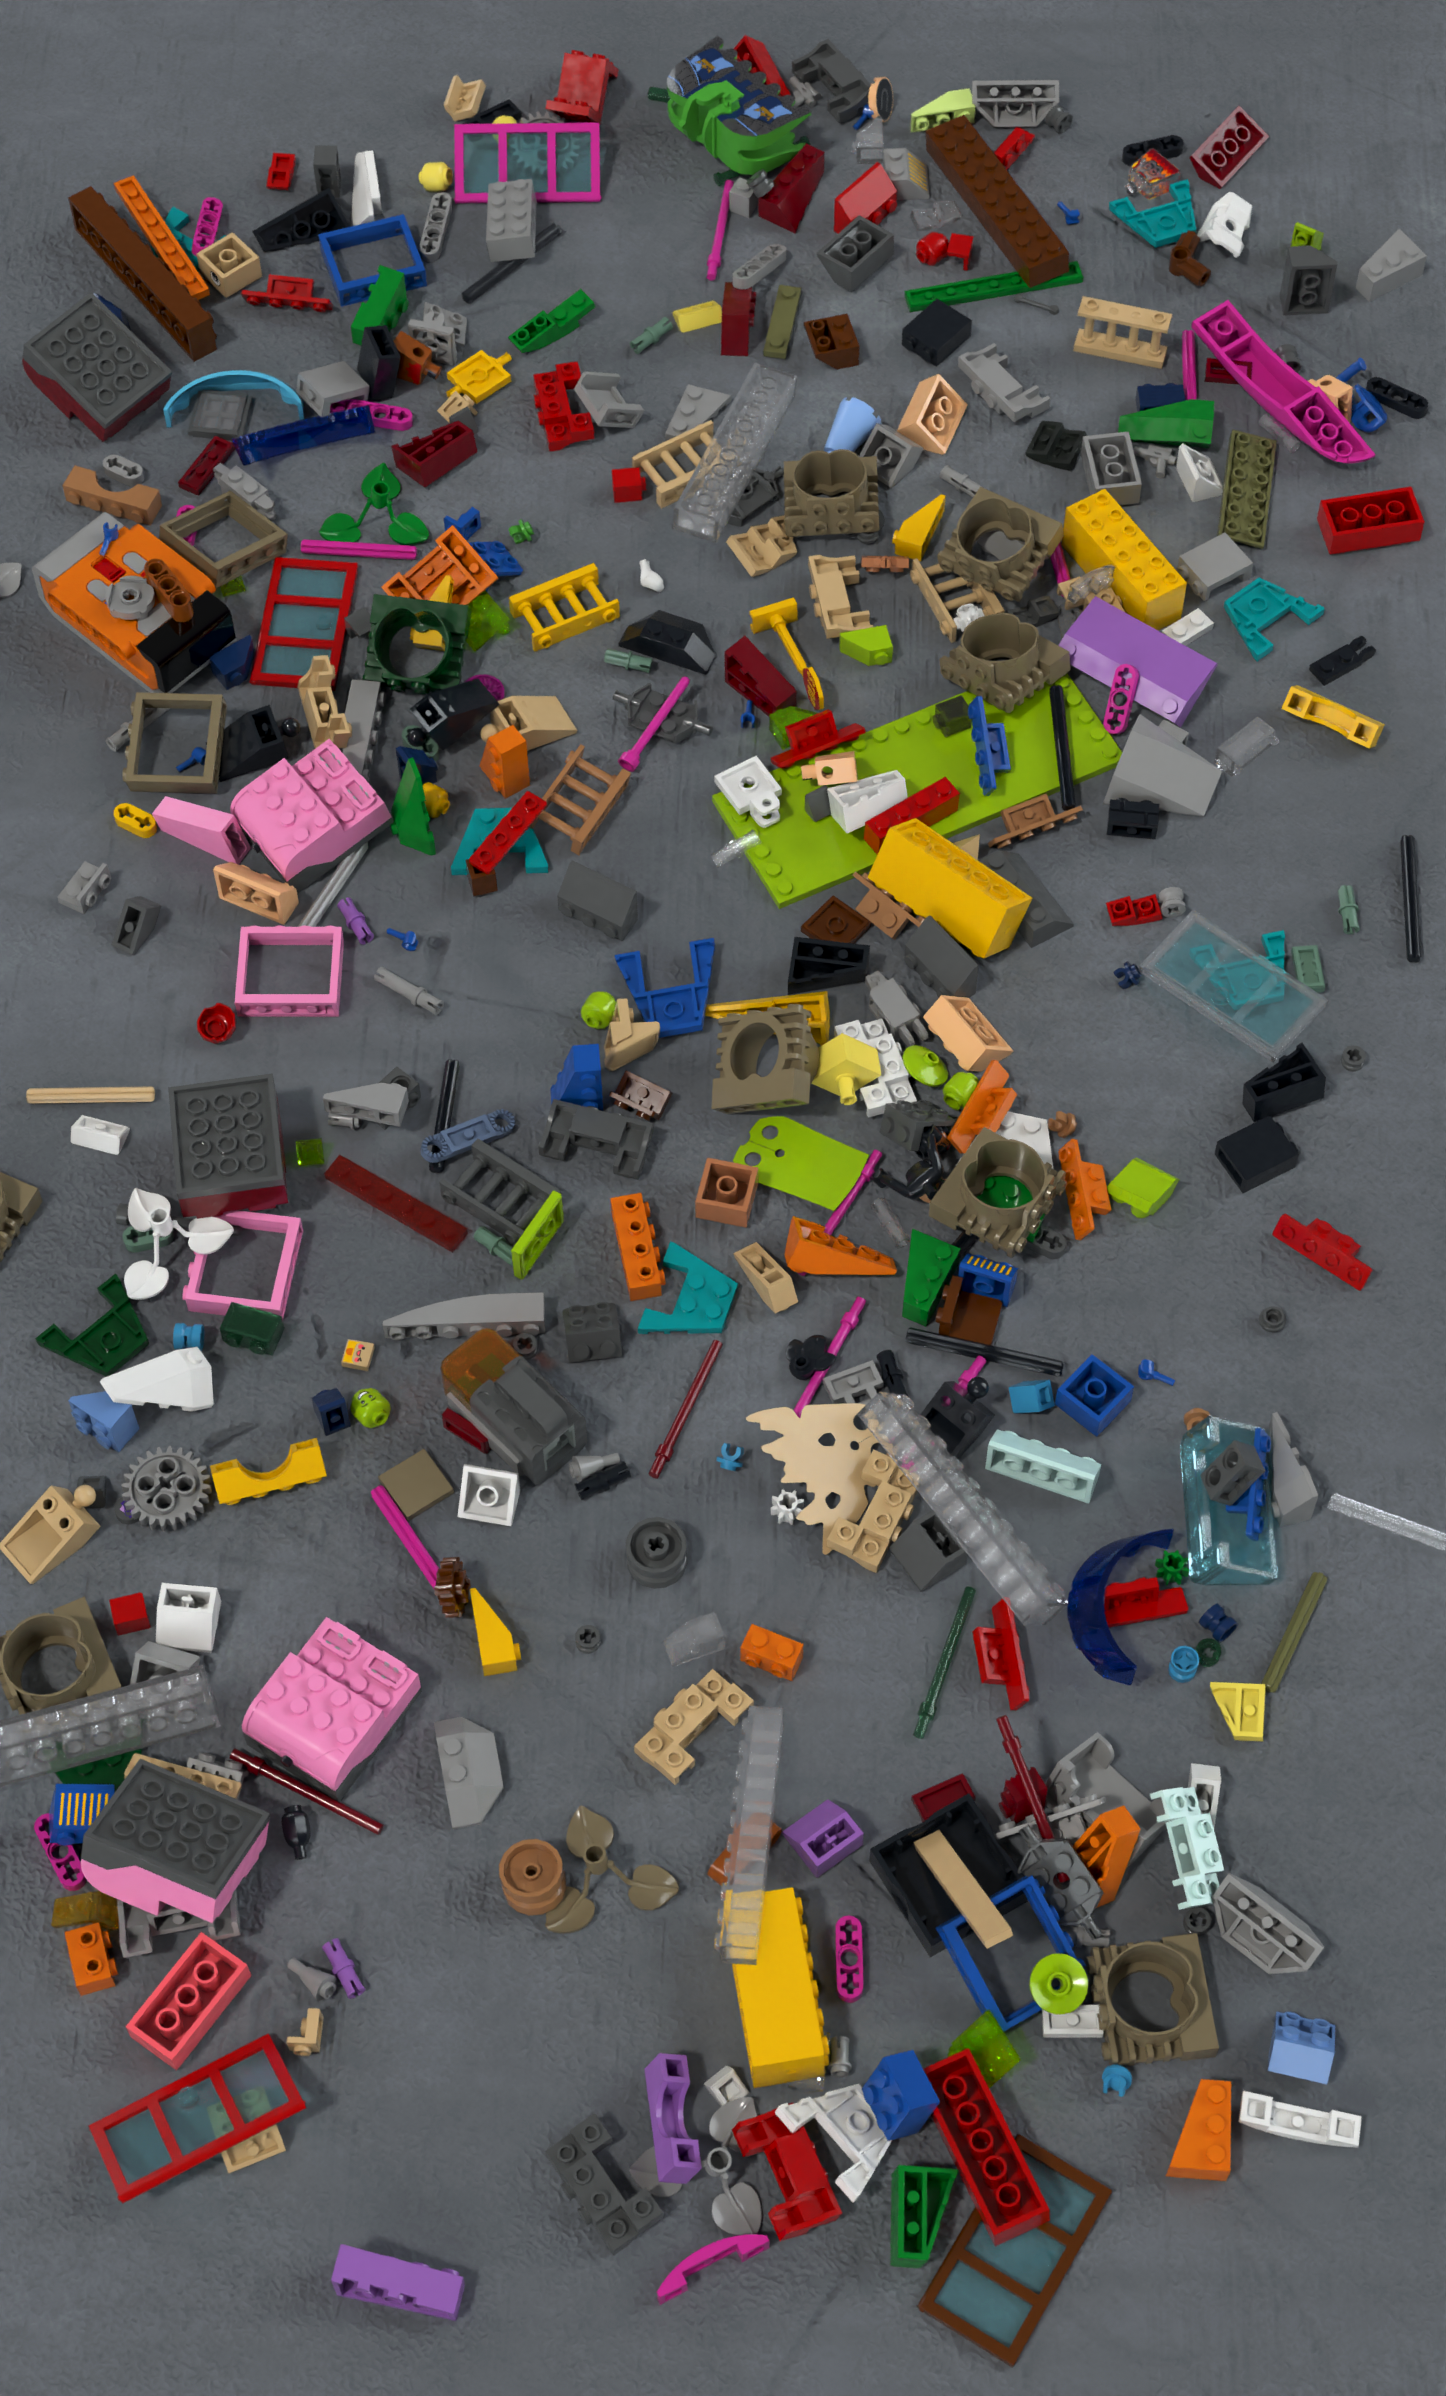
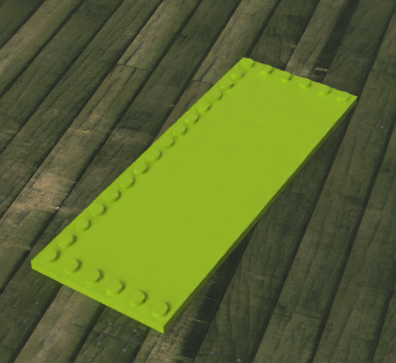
(811, 856)

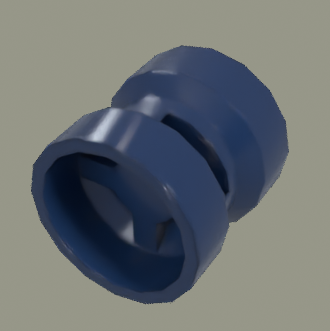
(1218, 1623)

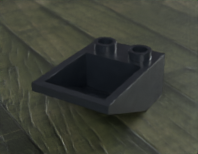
(451, 713)
(254, 742)
(949, 1420)

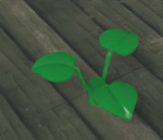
(379, 488)

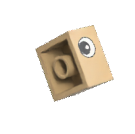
(229, 265)

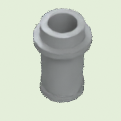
(341, 1120)
(839, 2062)

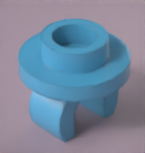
(728, 1461)
(1116, 2078)

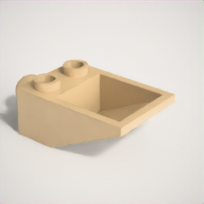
(535, 717)
(43, 1534)

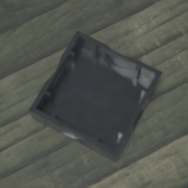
(916, 1887)

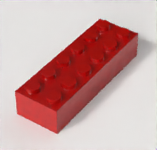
(985, 2149)

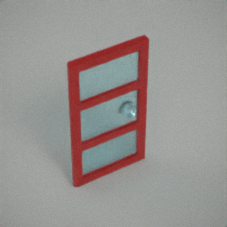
(303, 619)
(196, 2118)

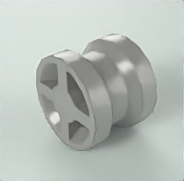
(1172, 902)

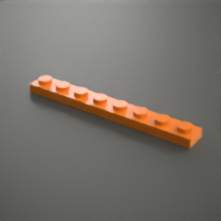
(160, 236)

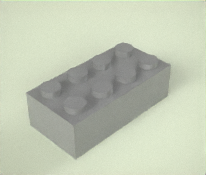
(511, 220)

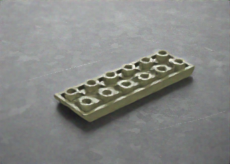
(1247, 488)

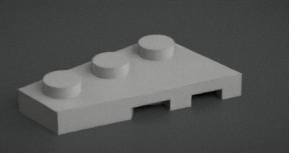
(695, 408)

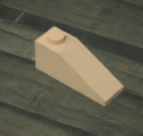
(767, 1277)

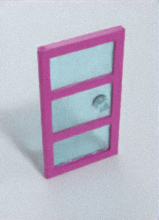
(556, 156)

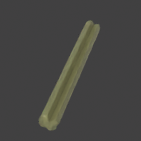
(1294, 1631)

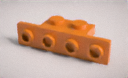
(984, 1108)
(1084, 1189)

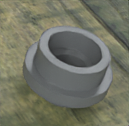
(1272, 1313)

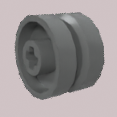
(656, 1552)

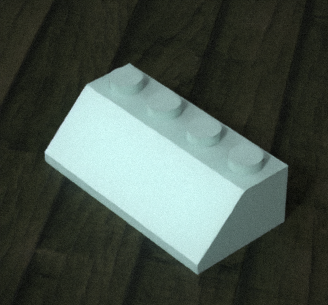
(1042, 1465)

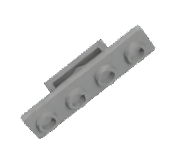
(1064, 1821)

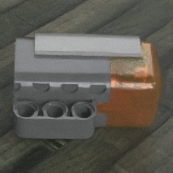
(512, 1406)

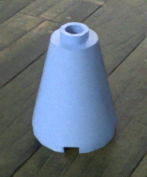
(851, 425)

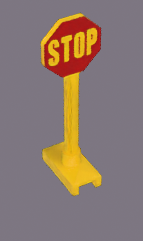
(776, 617)

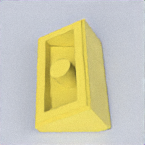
(698, 316)

